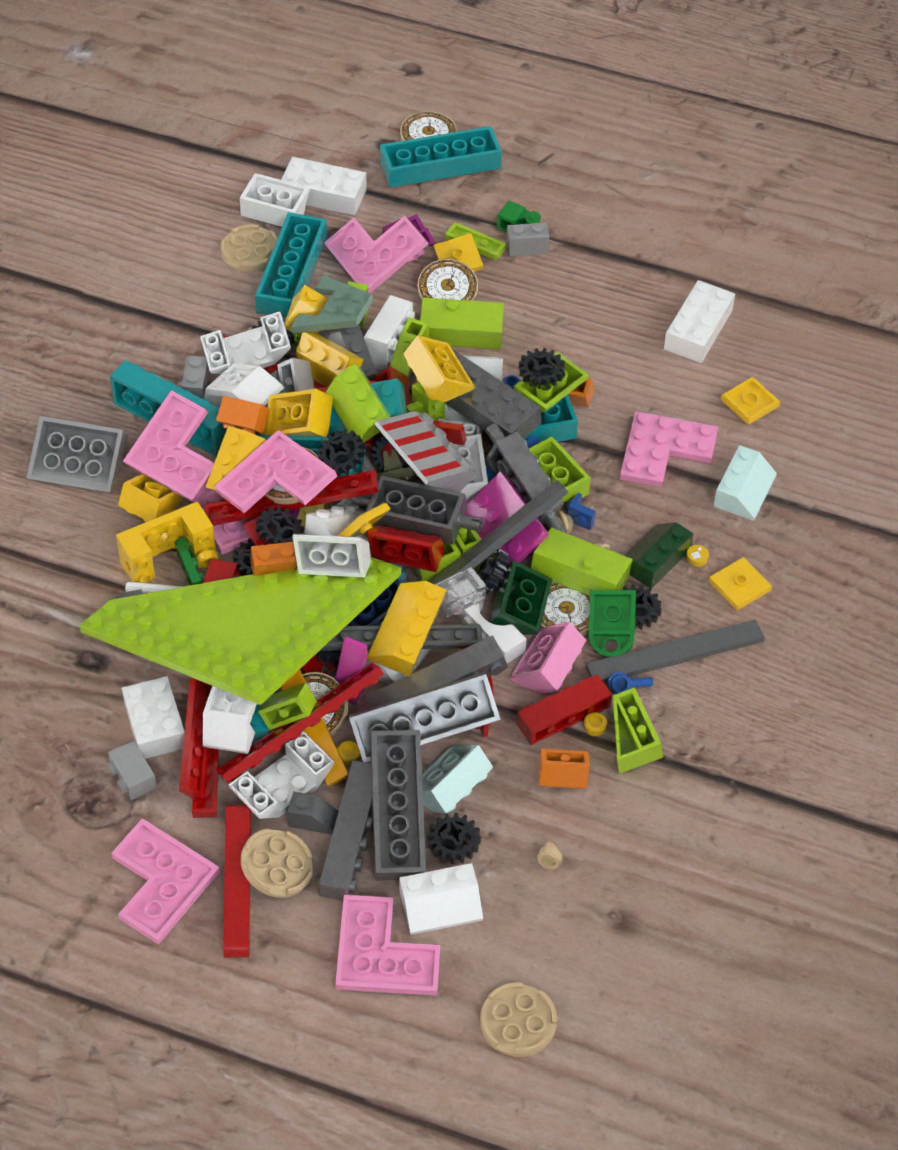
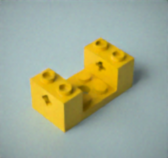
(143, 542)

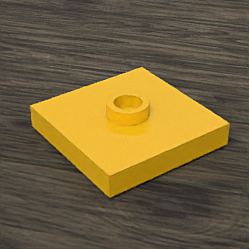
(460, 249)
(750, 400)
(365, 521)
(740, 583)

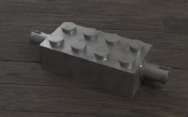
(523, 470)
(421, 508)

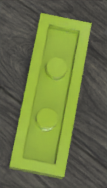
(485, 244)

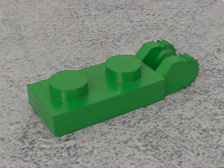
(188, 562)

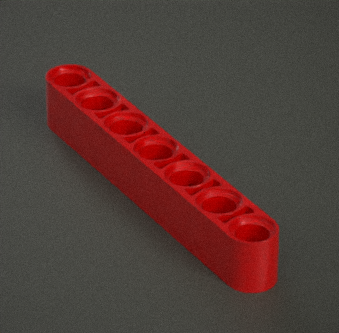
(236, 886)

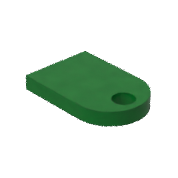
(612, 619)

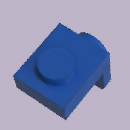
(581, 515)

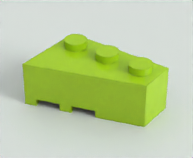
(635, 735)

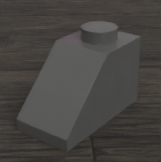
(311, 813)

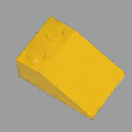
(299, 413)
(147, 498)

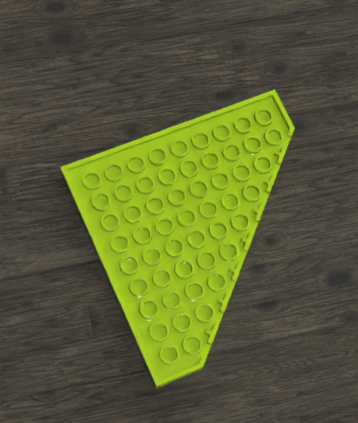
(240, 630)

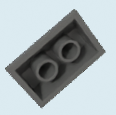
(353, 341)

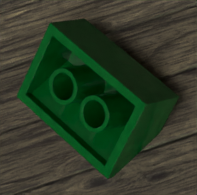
(659, 552)
(521, 599)

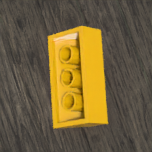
(406, 626)

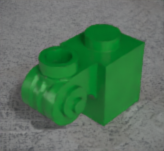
(515, 215)

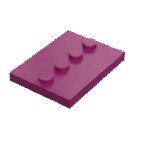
(498, 503)

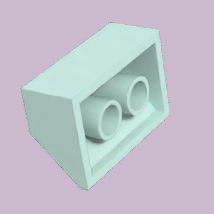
(745, 484)
(453, 777)

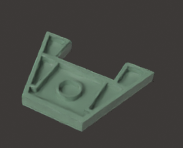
(342, 310)

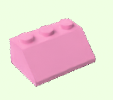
(549, 658)

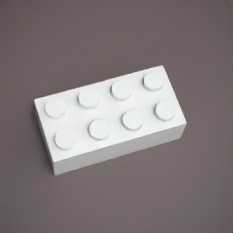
(329, 185)
(699, 321)

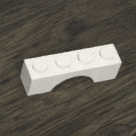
(507, 637)

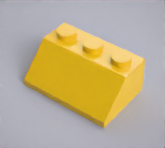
(305, 302)
(325, 357)
(437, 369)
(234, 449)

